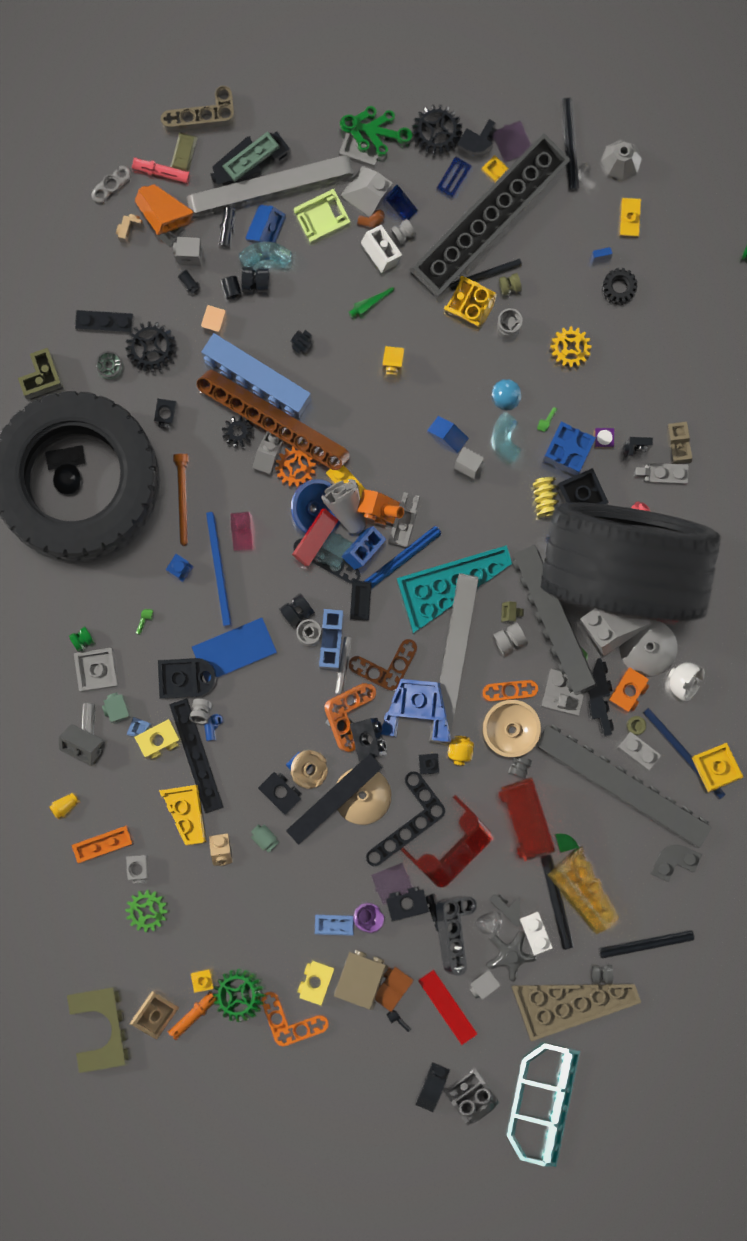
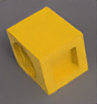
(202, 980)

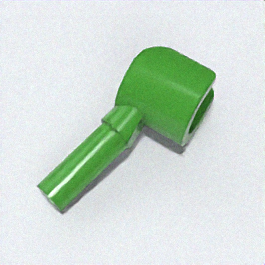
(544, 424)
(145, 614)

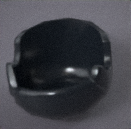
(67, 479)

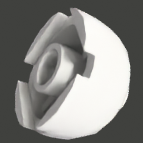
(685, 679)

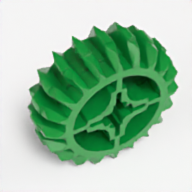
(234, 1002)

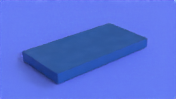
(236, 648)

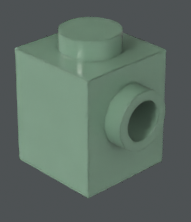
(116, 708)

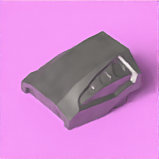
(472, 1097)

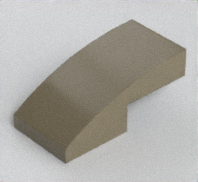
(679, 442)

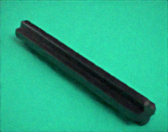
(570, 143)
(558, 905)
(646, 944)

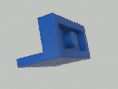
(265, 224)

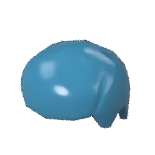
(506, 394)

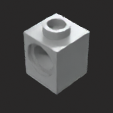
(133, 860)
(484, 985)

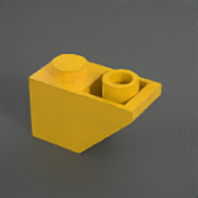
(393, 360)

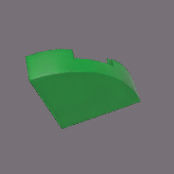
(565, 842)

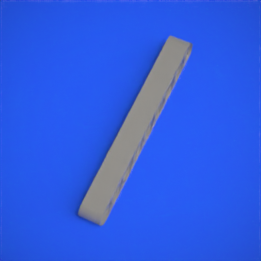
(270, 185)
(456, 646)

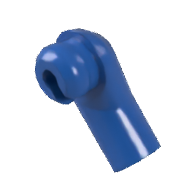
(213, 722)

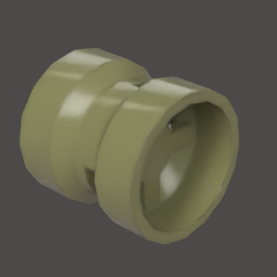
(513, 280)

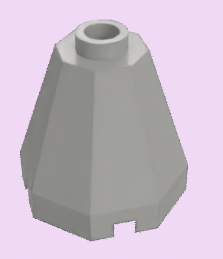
(621, 160)

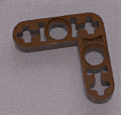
(385, 674)

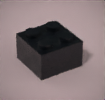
(582, 489)

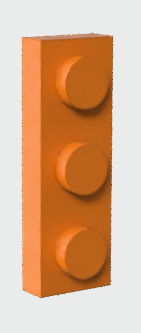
(102, 844)

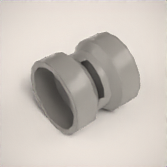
(405, 230)
(200, 711)

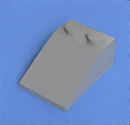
(611, 629)

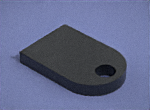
(184, 678)

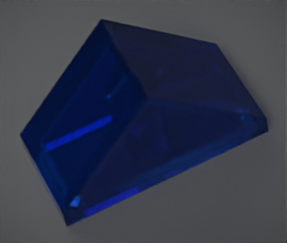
(399, 204)

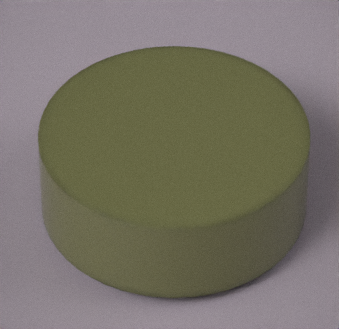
(636, 725)

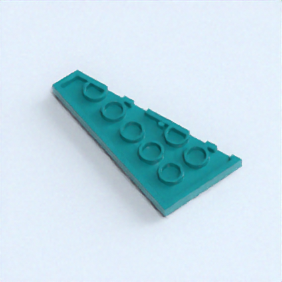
(433, 590)

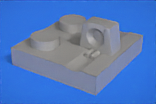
(558, 695)

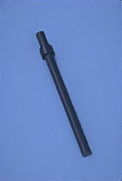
(676, 744)

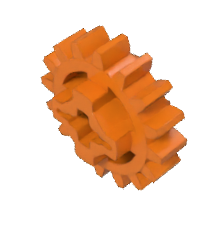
(304, 469)

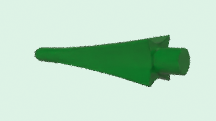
(362, 307)

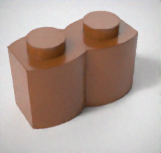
(393, 988)

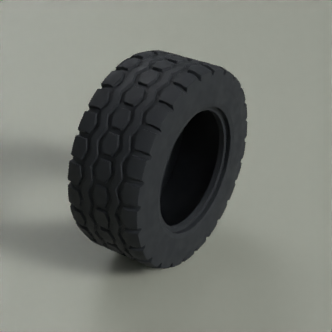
(63, 416)

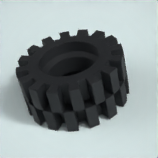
(611, 293)

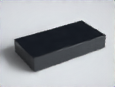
(360, 600)

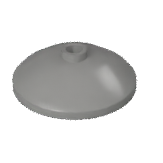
(653, 661)

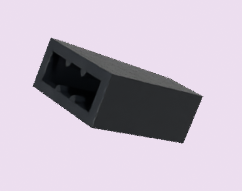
(220, 175)

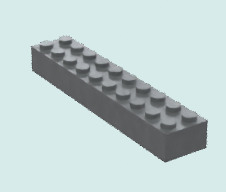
(489, 214)

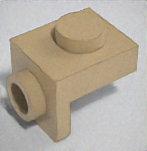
(124, 228)
(220, 849)

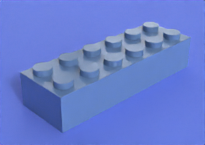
(256, 375)

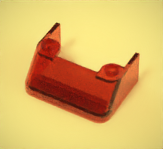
(527, 819)
(443, 871)

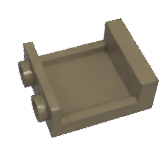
(360, 979)

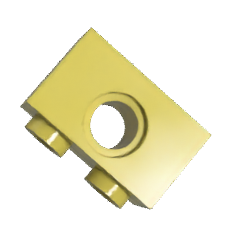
(146, 744)
(324, 973)

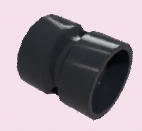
(255, 279)
(291, 614)

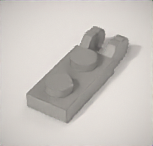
(402, 527)

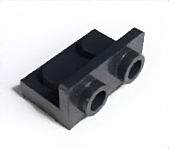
(640, 445)

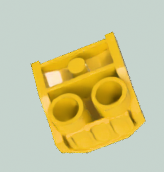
(471, 302)

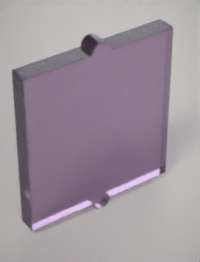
(511, 141)
(391, 880)

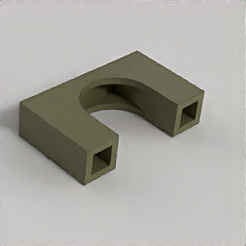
(114, 1052)

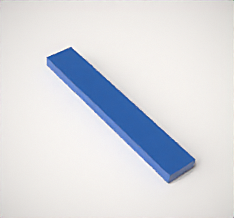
(218, 569)

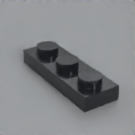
(104, 321)

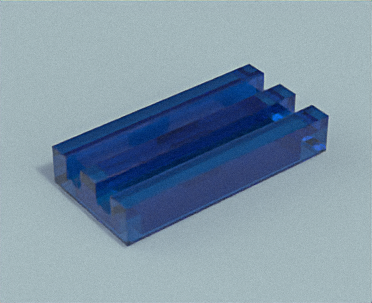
(446, 190)

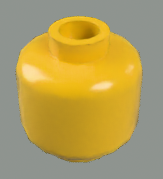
(461, 750)

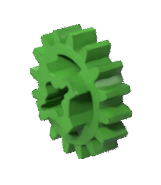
(150, 902)

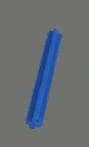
(404, 556)

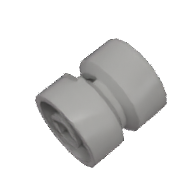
(509, 322)
(309, 632)
(510, 639)

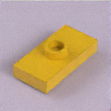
(630, 217)

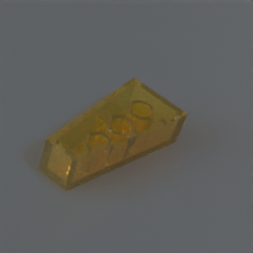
(584, 890)

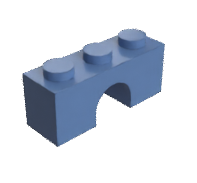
(331, 639)

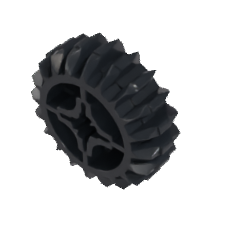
(444, 134)
(154, 340)

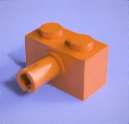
(379, 507)

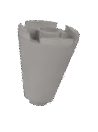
(343, 503)

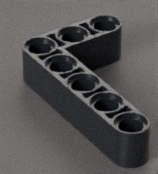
(410, 825)

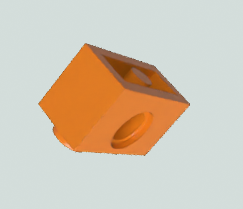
(619, 697)

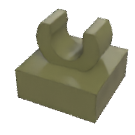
(510, 612)

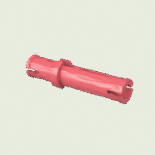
(160, 170)

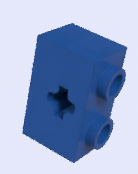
(363, 547)

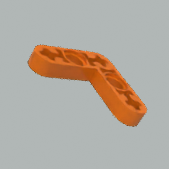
(341, 713)
(284, 1027)

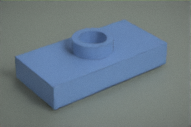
(334, 925)

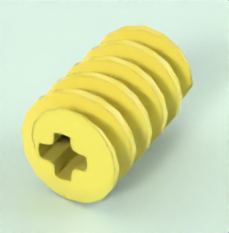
(545, 496)

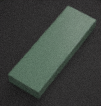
(251, 156)

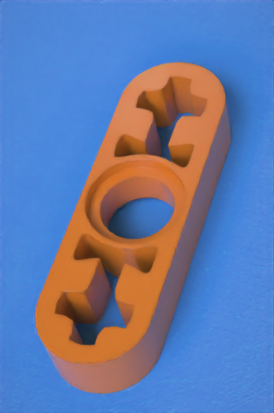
(523, 685)

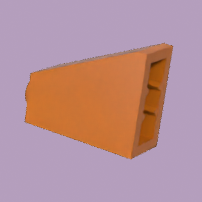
(162, 209)

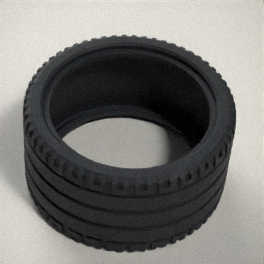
(630, 562)

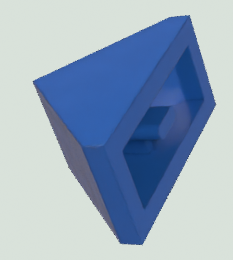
(448, 434)

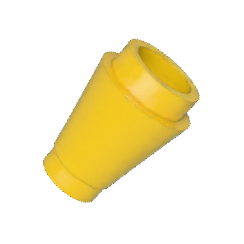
(63, 805)

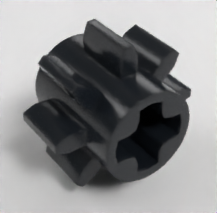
(302, 341)

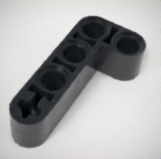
(456, 934)

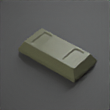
(184, 152)

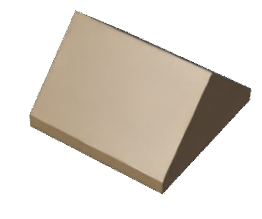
(154, 1015)

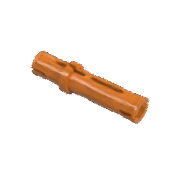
(197, 1011)

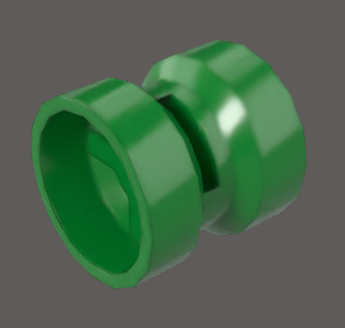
(81, 639)

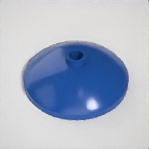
(309, 495)

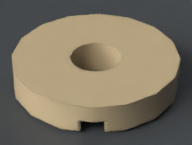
(299, 766)

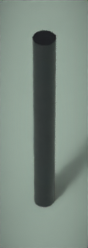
(490, 272)

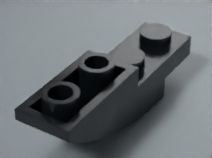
(597, 706)

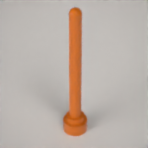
(181, 461)

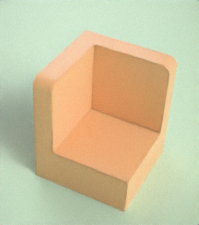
(214, 319)

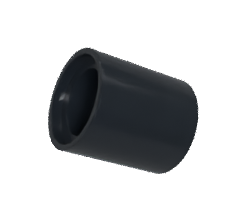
(231, 287)

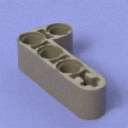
(198, 112)

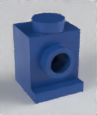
(179, 567)

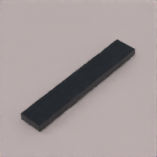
(196, 756)
(334, 798)

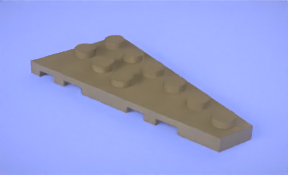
(560, 1007)

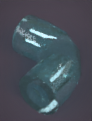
(265, 251)
(502, 437)

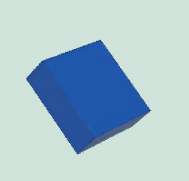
(601, 254)

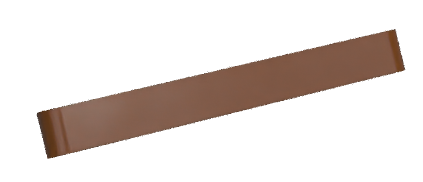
(282, 425)

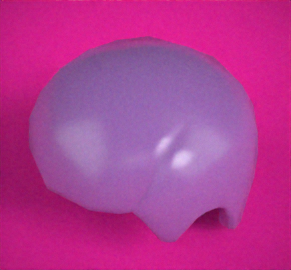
(368, 918)

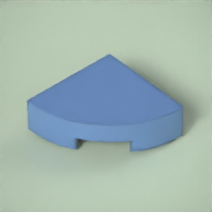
(137, 727)

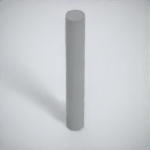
(343, 665)

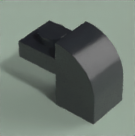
(478, 144)
(432, 1087)

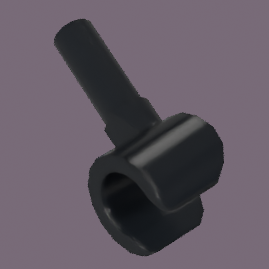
(394, 1016)

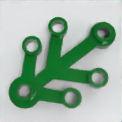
(372, 130)

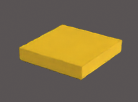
(717, 767)

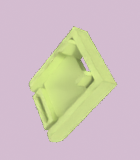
(319, 218)

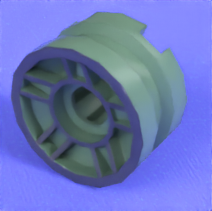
(110, 357)

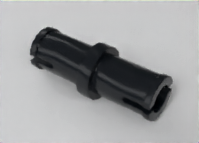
(226, 227)

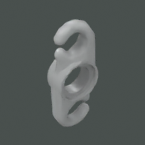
(102, 185)

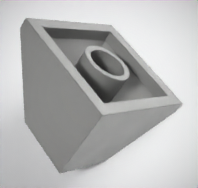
(367, 190)

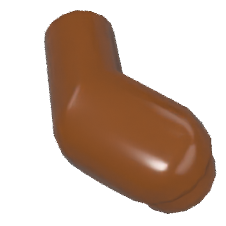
(372, 221)

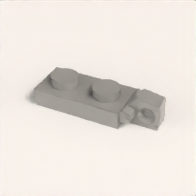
(664, 473)

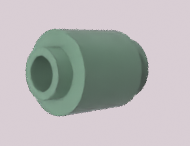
(264, 837)

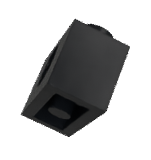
(360, 733)
(269, 789)
(418, 907)

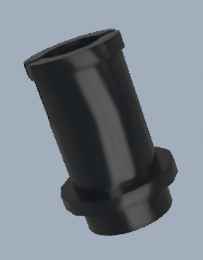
(188, 281)

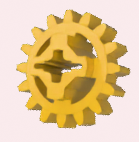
(565, 341)

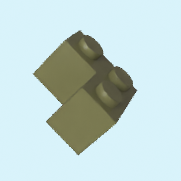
(44, 379)

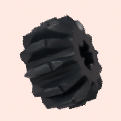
(236, 425)

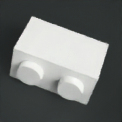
(381, 248)
(535, 933)

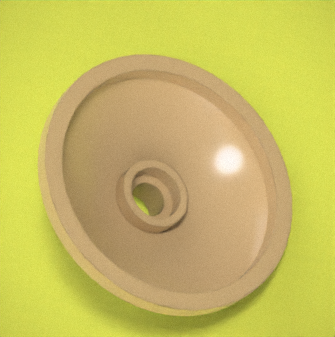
(507, 715)
(372, 806)

